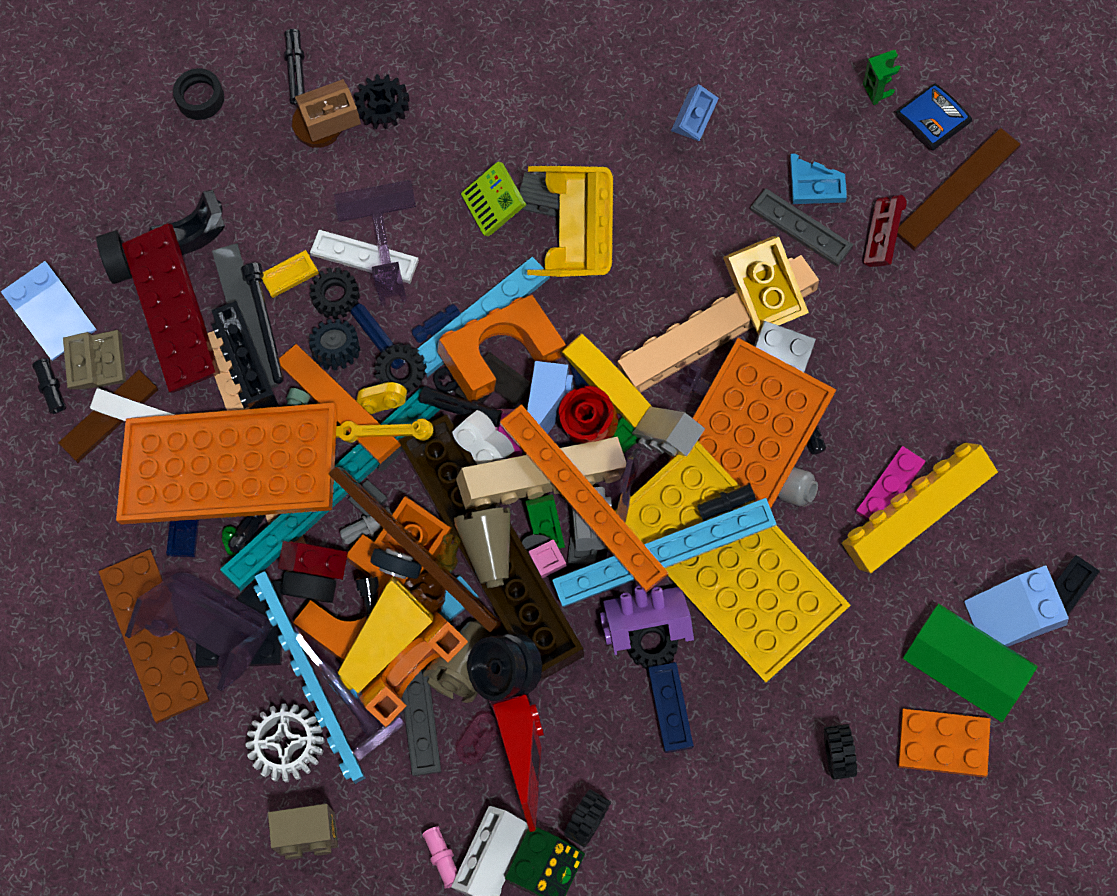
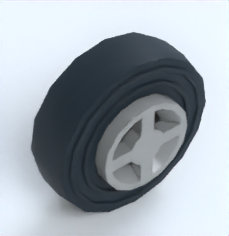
(396, 563)

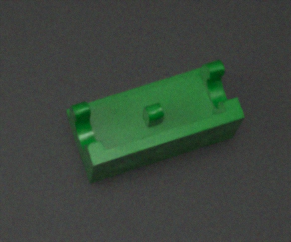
(879, 73)

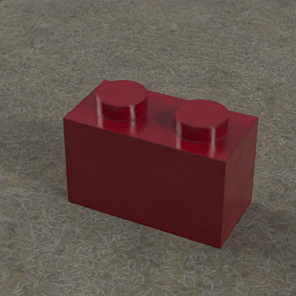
(312, 560)

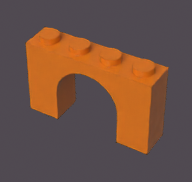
(519, 320)
(329, 632)
(385, 691)

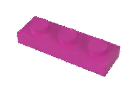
(892, 482)

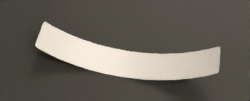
(121, 407)

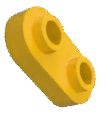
(382, 397)

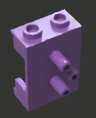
(646, 611)

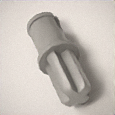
(365, 526)

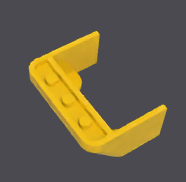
(583, 221)

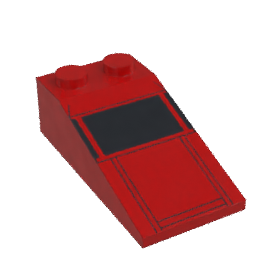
(521, 733)

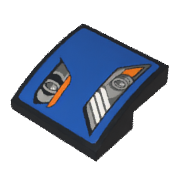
(934, 116)

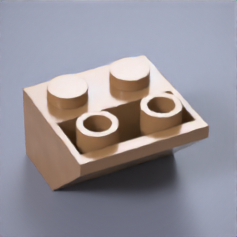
(328, 110)

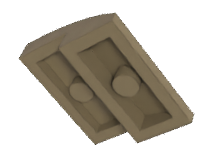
(94, 360)

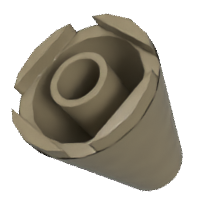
(487, 543)
(453, 675)

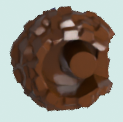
(427, 592)

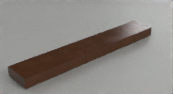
(957, 189)

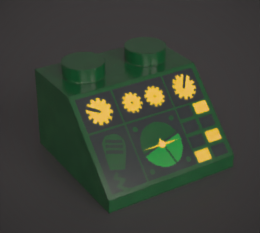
(544, 864)

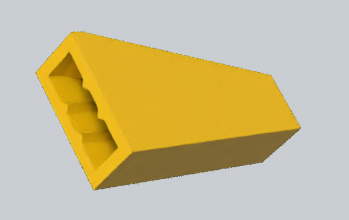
(387, 632)

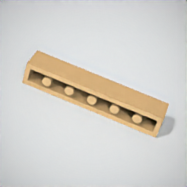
(520, 478)

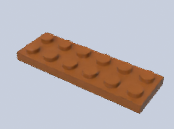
(161, 663)

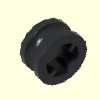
(441, 374)

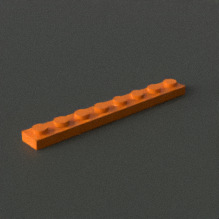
(584, 498)

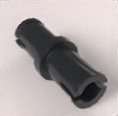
(49, 386)
(726, 501)

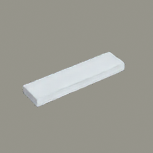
(359, 254)

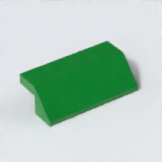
(970, 662)

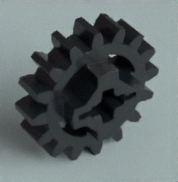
(381, 101)

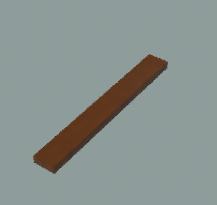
(415, 549)

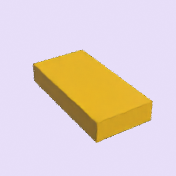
(289, 274)

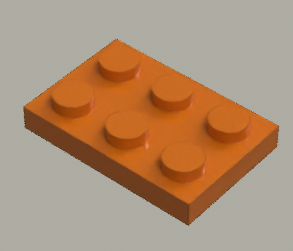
(944, 743)

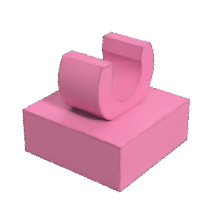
(547, 558)

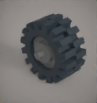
(334, 344)

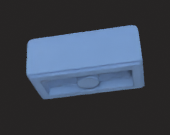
(695, 113)

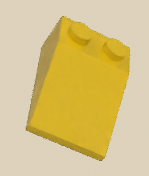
(766, 283)

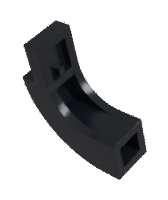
(200, 226)

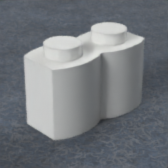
(480, 438)

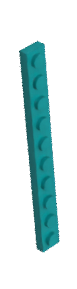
(291, 526)

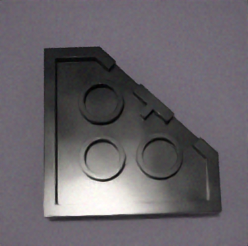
(270, 651)

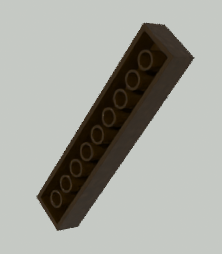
(524, 600)

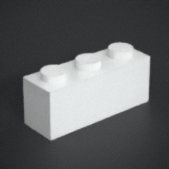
(490, 854)

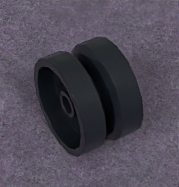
(504, 666)

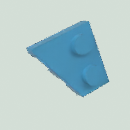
(816, 183)

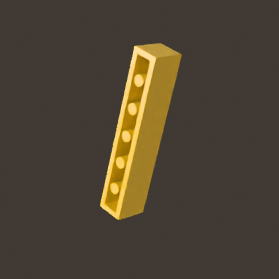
(919, 506)

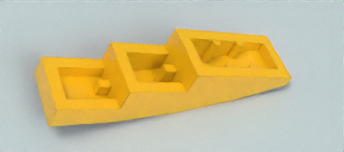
(603, 374)

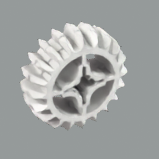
(297, 742)

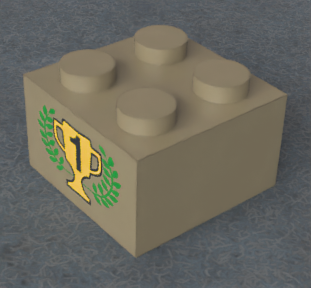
(303, 831)

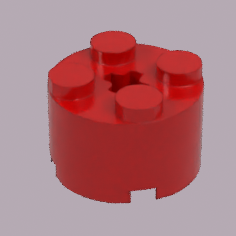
(585, 403)

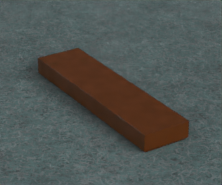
(98, 426)

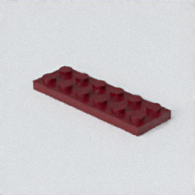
(170, 308)

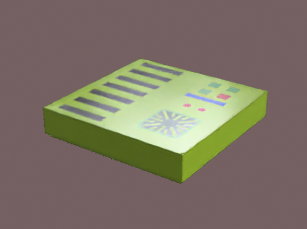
(493, 199)

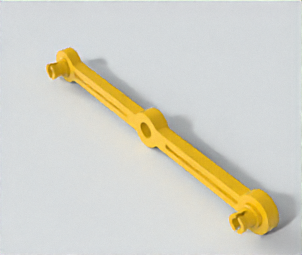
(420, 429)

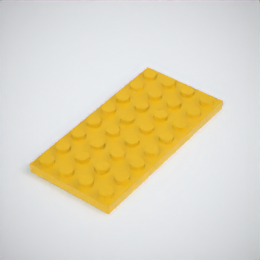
(752, 590)

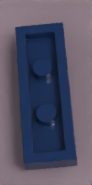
(670, 707)

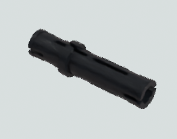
(293, 41)
(430, 396)

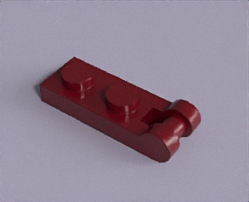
(884, 230)

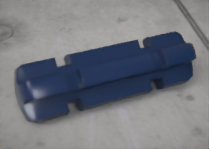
(435, 323)

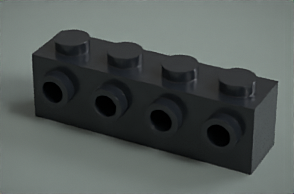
(242, 352)

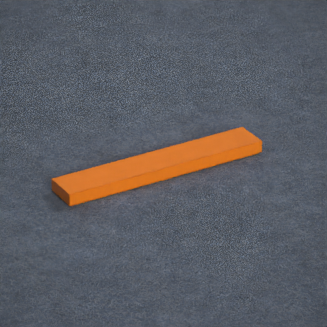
(326, 390)

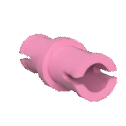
(441, 855)

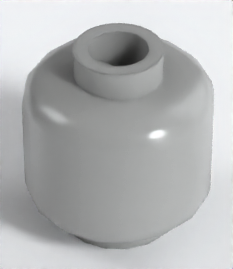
(799, 488)

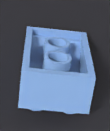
(47, 309)
(548, 389)
(1019, 608)

